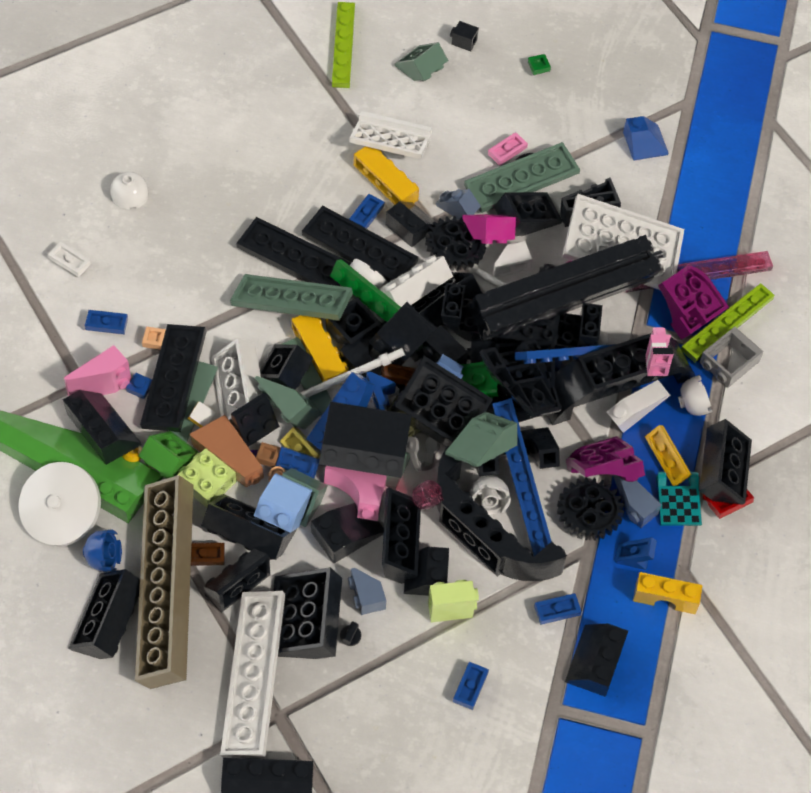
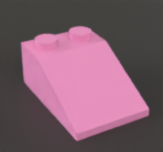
(102, 374)

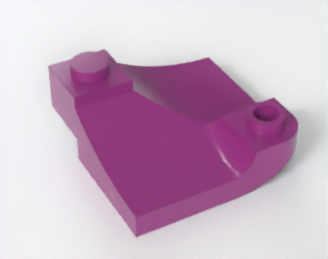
(691, 300)
(606, 457)

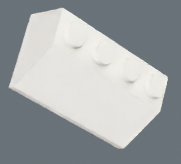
(236, 376)

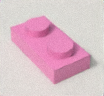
(507, 148)

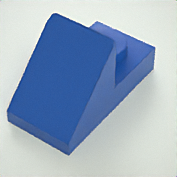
(382, 388)
(636, 553)

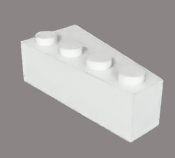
(418, 281)

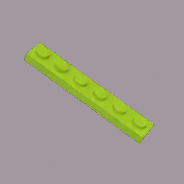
(343, 45)
(733, 317)

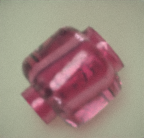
(427, 495)

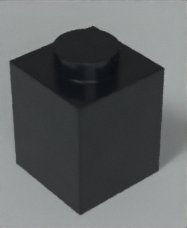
(464, 35)

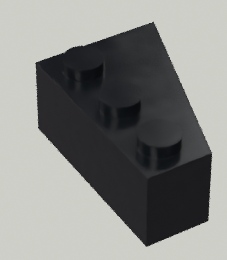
(603, 192)

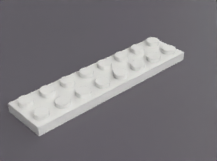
(253, 675)

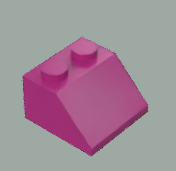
(491, 227)

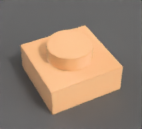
(153, 337)

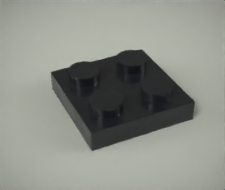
(255, 419)

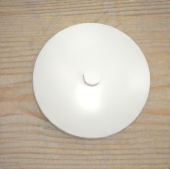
(59, 504)

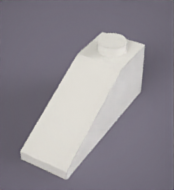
(637, 405)

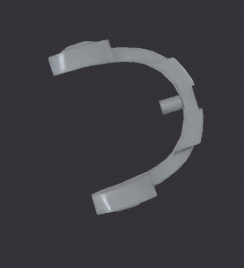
(432, 447)

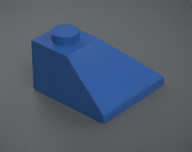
(644, 138)

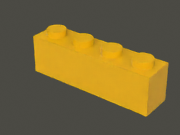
(385, 175)
(319, 346)

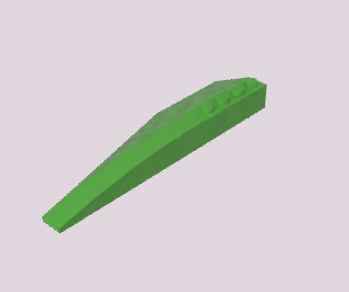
(40, 443)

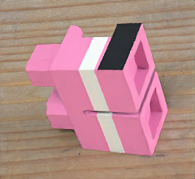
(658, 354)

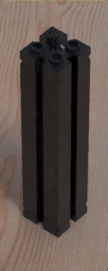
(564, 288)

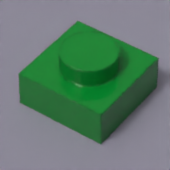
(539, 64)

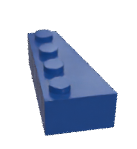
(354, 391)

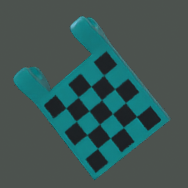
(679, 503)

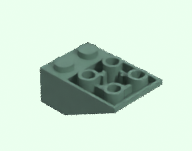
(294, 406)
(483, 439)

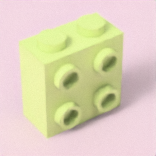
(209, 477)
(452, 600)

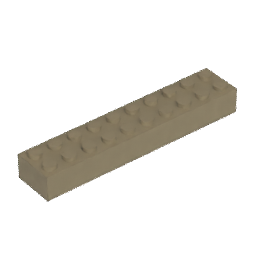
(164, 583)

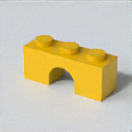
(655, 588)

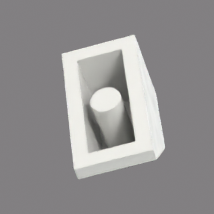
(513, 260)

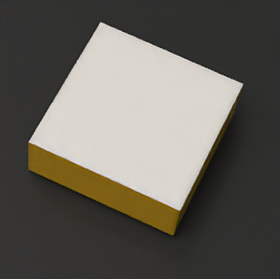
(201, 415)

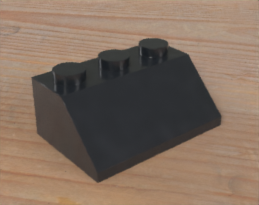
(237, 578)
(596, 657)

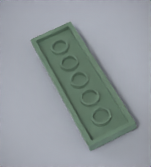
(523, 175)
(291, 297)

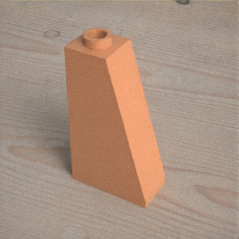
(229, 447)

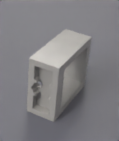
(742, 345)

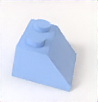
(283, 503)

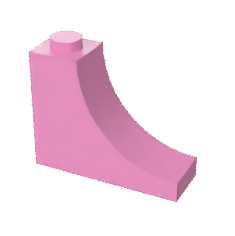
(363, 487)

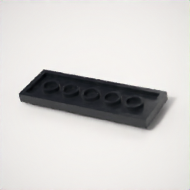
(359, 243)
(288, 252)
(173, 378)

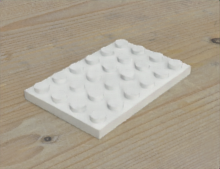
(602, 225)

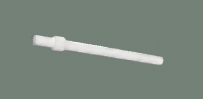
(385, 359)

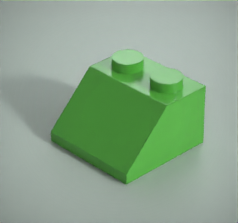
(167, 453)

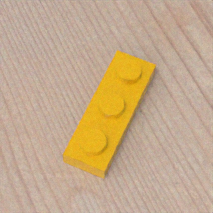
(668, 455)

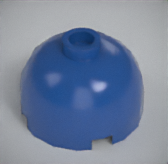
(103, 550)

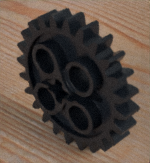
(455, 243)
(602, 521)

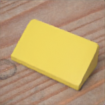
(297, 441)

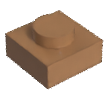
(268, 454)

